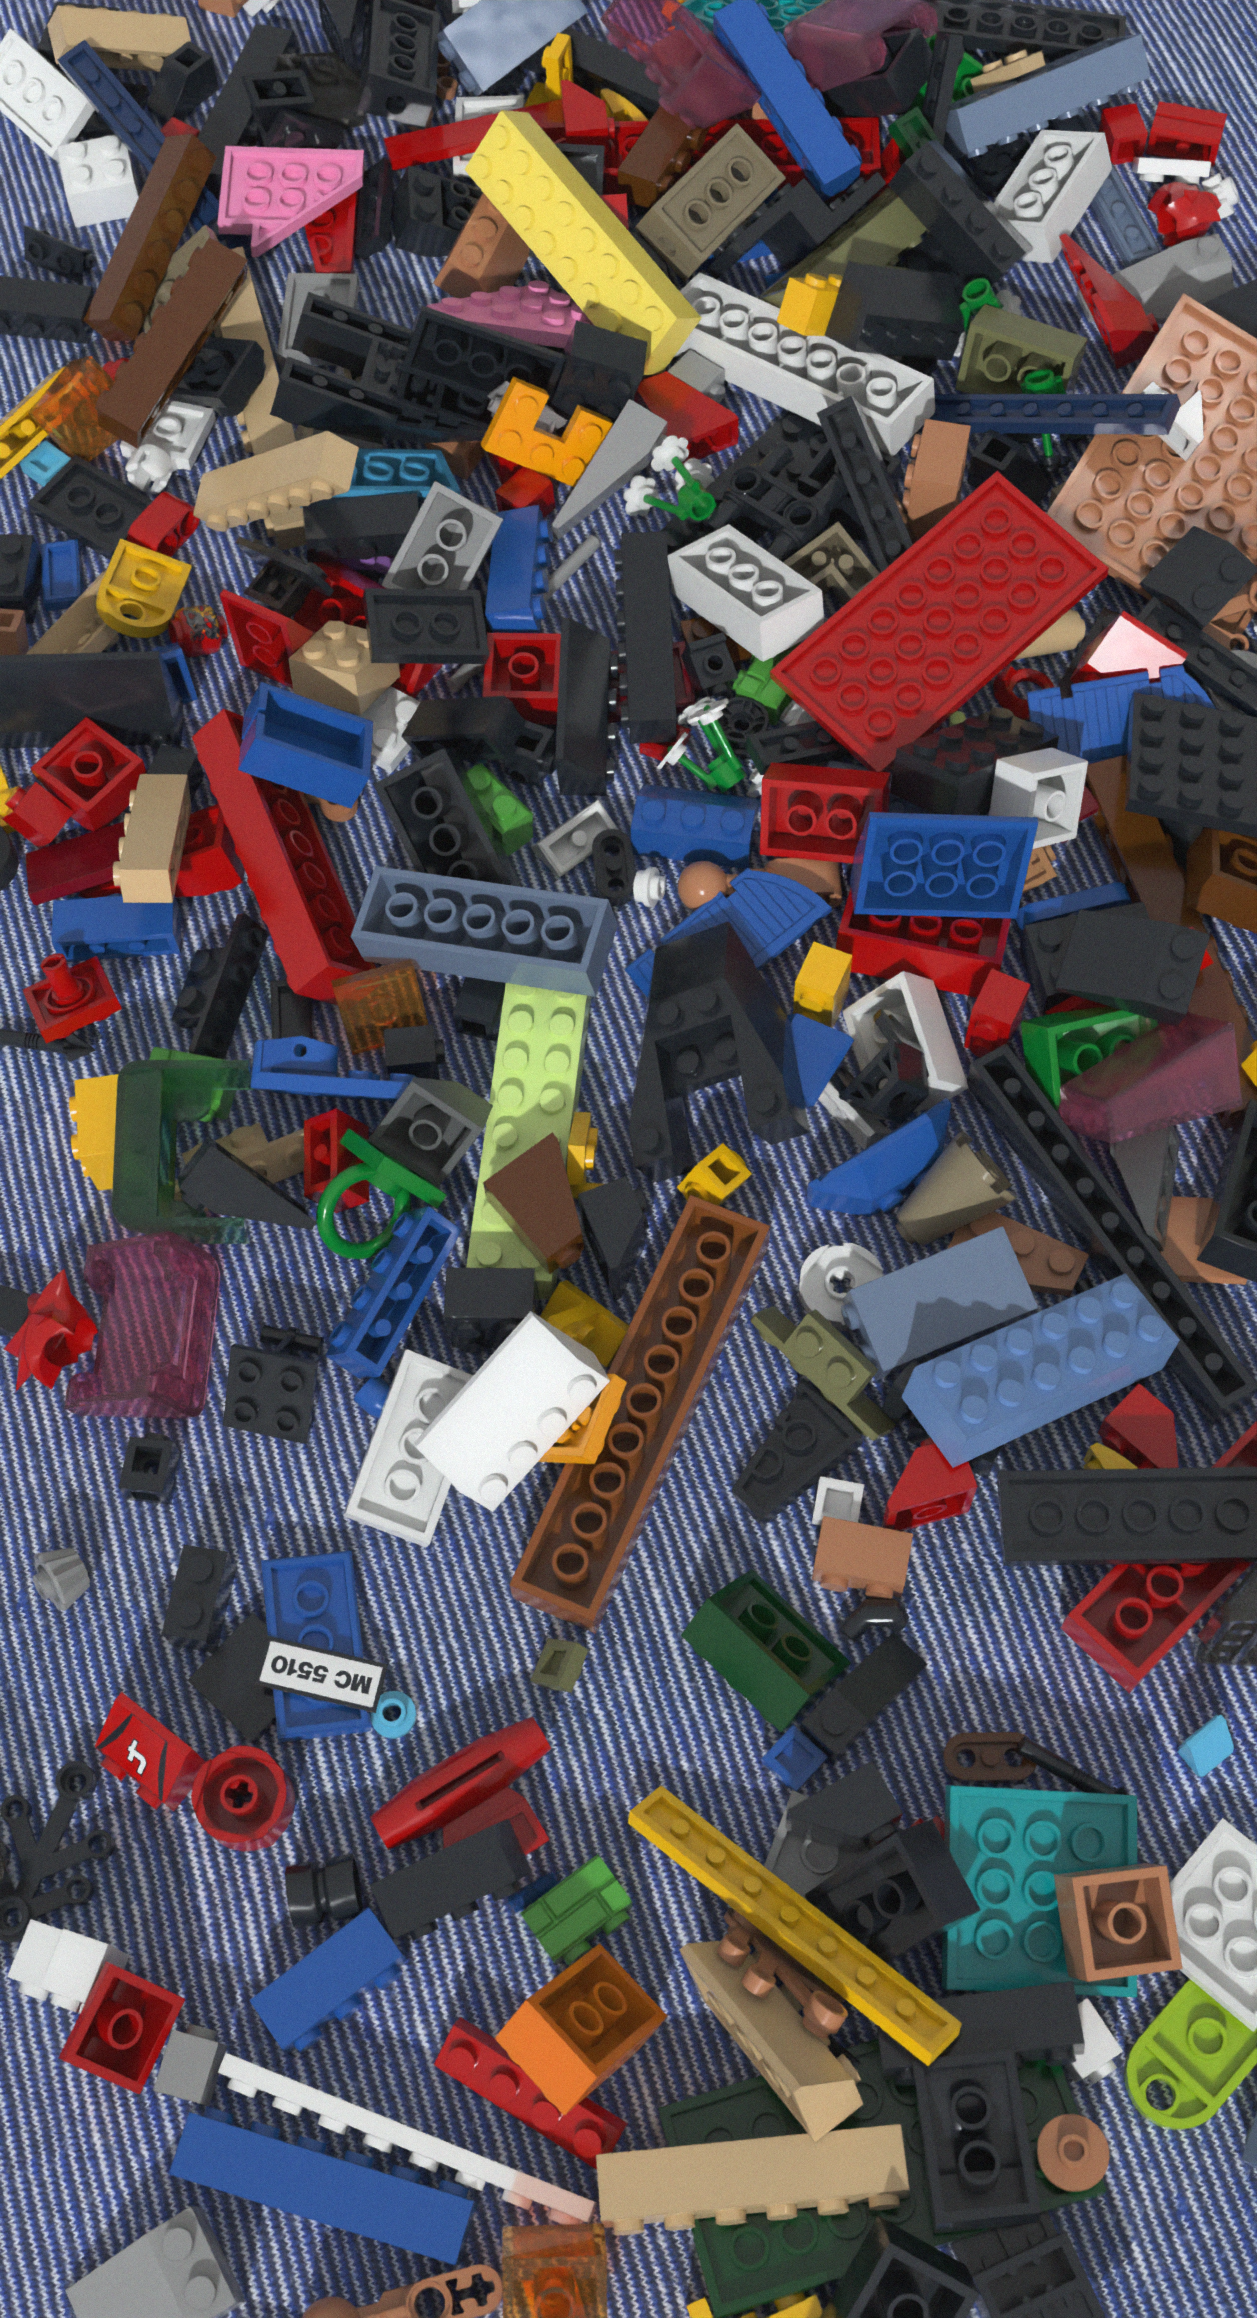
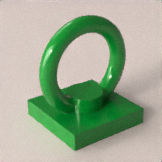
(386, 1175)

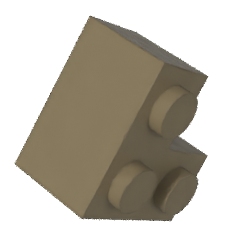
(834, 564)

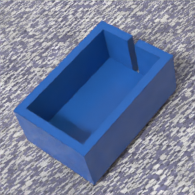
(306, 745)

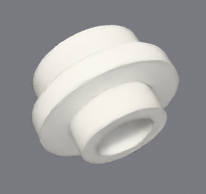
(649, 886)

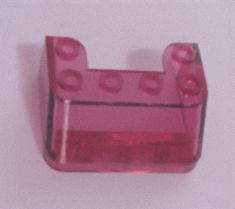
(682, 59)

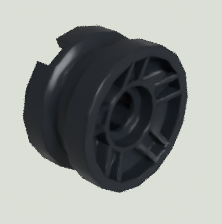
(747, 715)

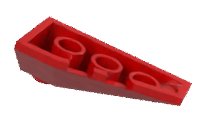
(1114, 310)
(206, 861)

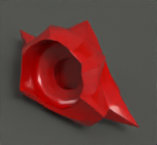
(1183, 212)
(52, 1334)

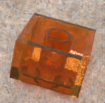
(69, 409)
(554, 2271)

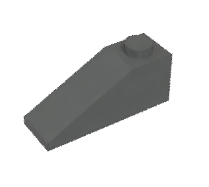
(1149, 1173)

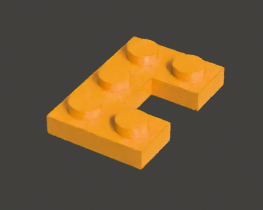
(517, 439)
(587, 1434)

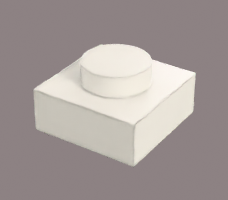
(837, 1500)

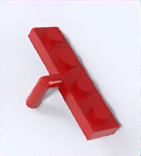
(488, 2070)

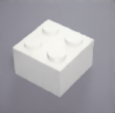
(98, 180)
(1041, 786)

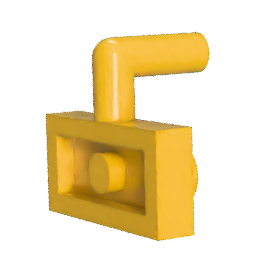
(581, 1153)

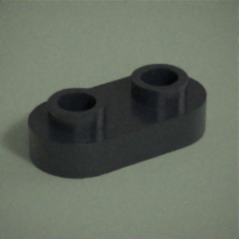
(998, 165)
(613, 870)

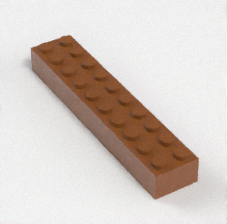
(667, 1363)

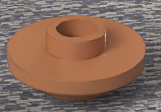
(1072, 2152)

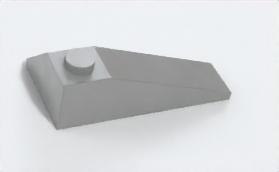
(1192, 267)
(619, 458)

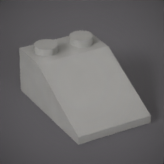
(163, 2274)

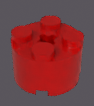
(232, 1775)

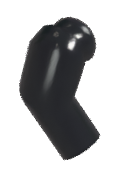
(874, 1612)

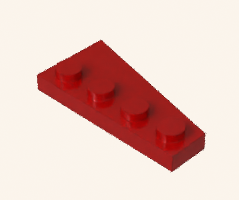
(334, 237)

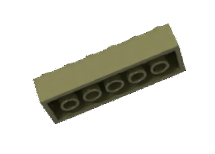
(869, 237)

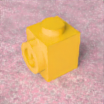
(716, 1176)

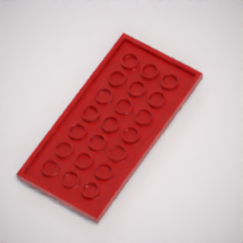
(938, 623)

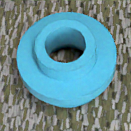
(403, 1724)

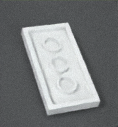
(39, 96)
(396, 1482)

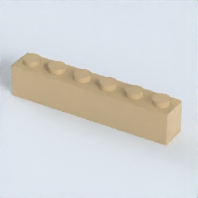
(276, 481)
(752, 2177)

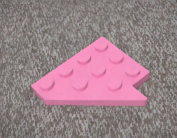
(282, 189)
(524, 312)

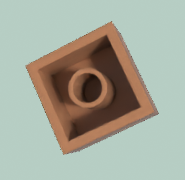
(1117, 1922)

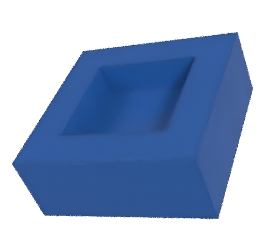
(794, 1759)

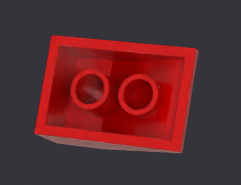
(263, 637)

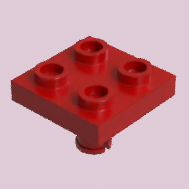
(70, 997)

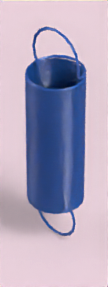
(532, 1892)

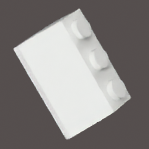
(918, 1008)

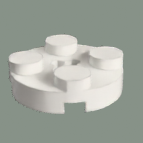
(837, 1263)

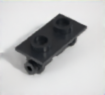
(56, 254)

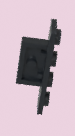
(283, 579)
(219, 987)

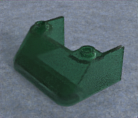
(148, 1106)

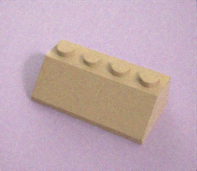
(772, 2035)

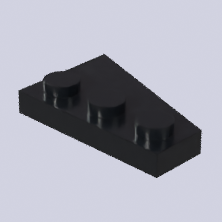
(802, 1447)

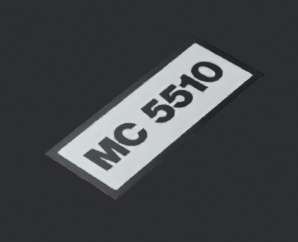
(321, 1674)

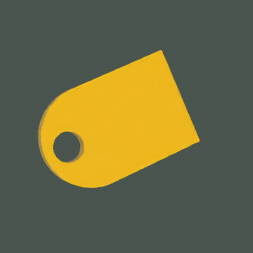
(143, 586)

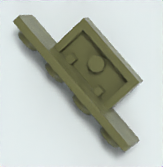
(830, 1363)

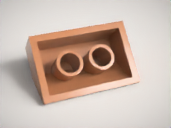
(484, 254)

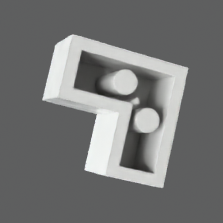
(61, 1964)

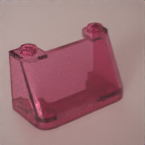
(843, 36)
(151, 1330)

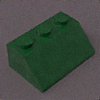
(765, 1649)

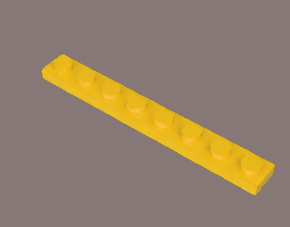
(796, 1925)

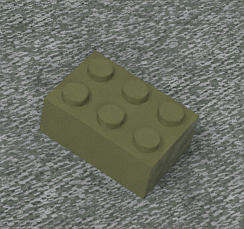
(1009, 347)

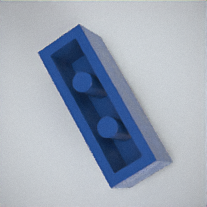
(114, 928)
(329, 1982)

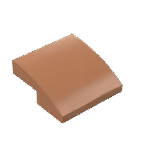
(1183, 1240)

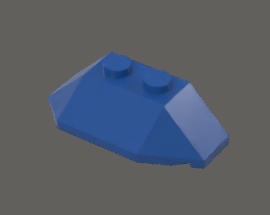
(886, 1169)

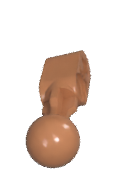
(704, 879)
(403, 2300)

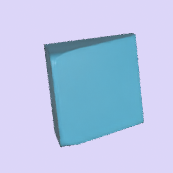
(1207, 1746)

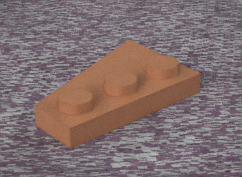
(1046, 1262)

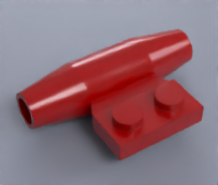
(470, 1792)

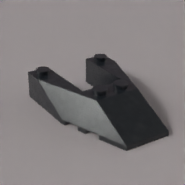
(386, 399)
(702, 1026)

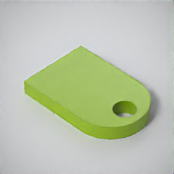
(1196, 2052)

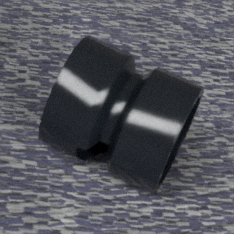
(323, 1890)

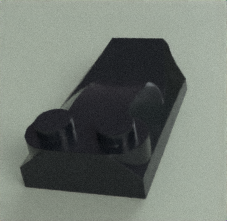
(223, 375)

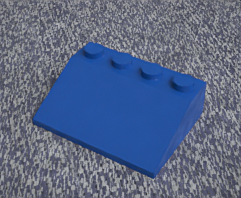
(942, 865)

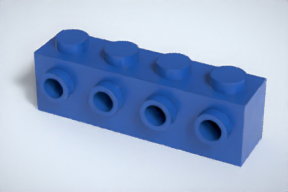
(519, 572)
(393, 1292)

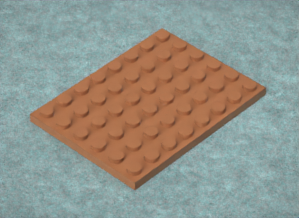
(1138, 496)

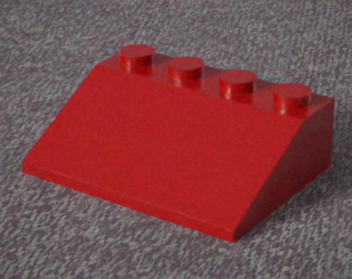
(944, 949)

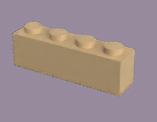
(118, 37)
(153, 839)

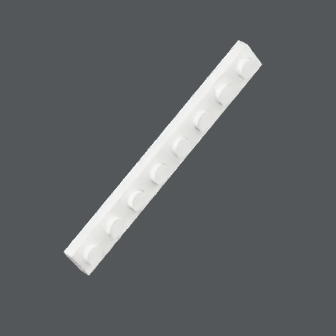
(426, 2149)

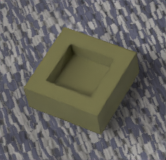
(559, 1665)

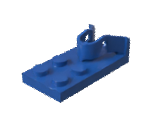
(283, 1070)

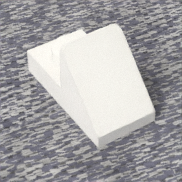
(1187, 427)

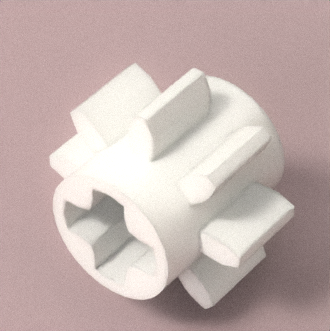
(1225, 191)

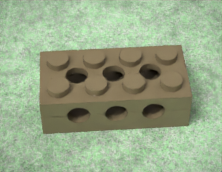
(741, 176)

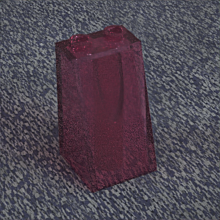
(1156, 1081)

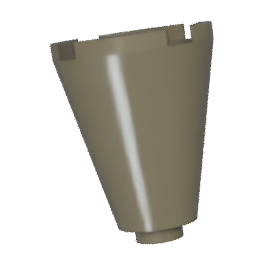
(953, 1193)

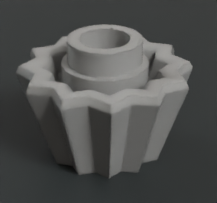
(60, 1577)

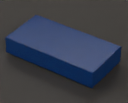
(61, 574)

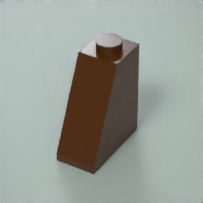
(538, 1204)

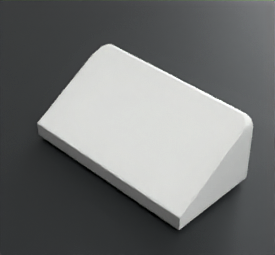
(573, 839)
(857, 1122)

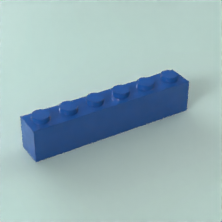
(788, 98)
(324, 2187)

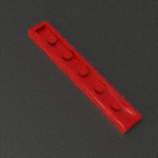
(456, 137)

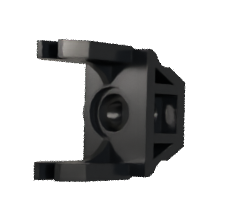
(900, 1063)

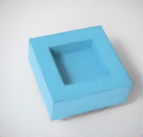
(44, 463)

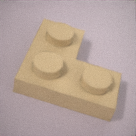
(1016, 65)

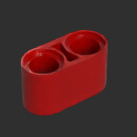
(164, 524)

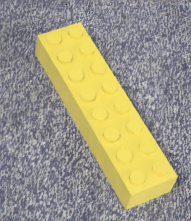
(580, 238)

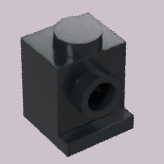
(702, 677)
(139, 1457)

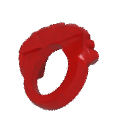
(1006, 682)

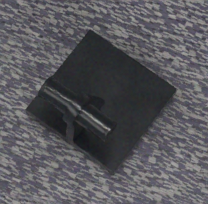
(273, 1389)

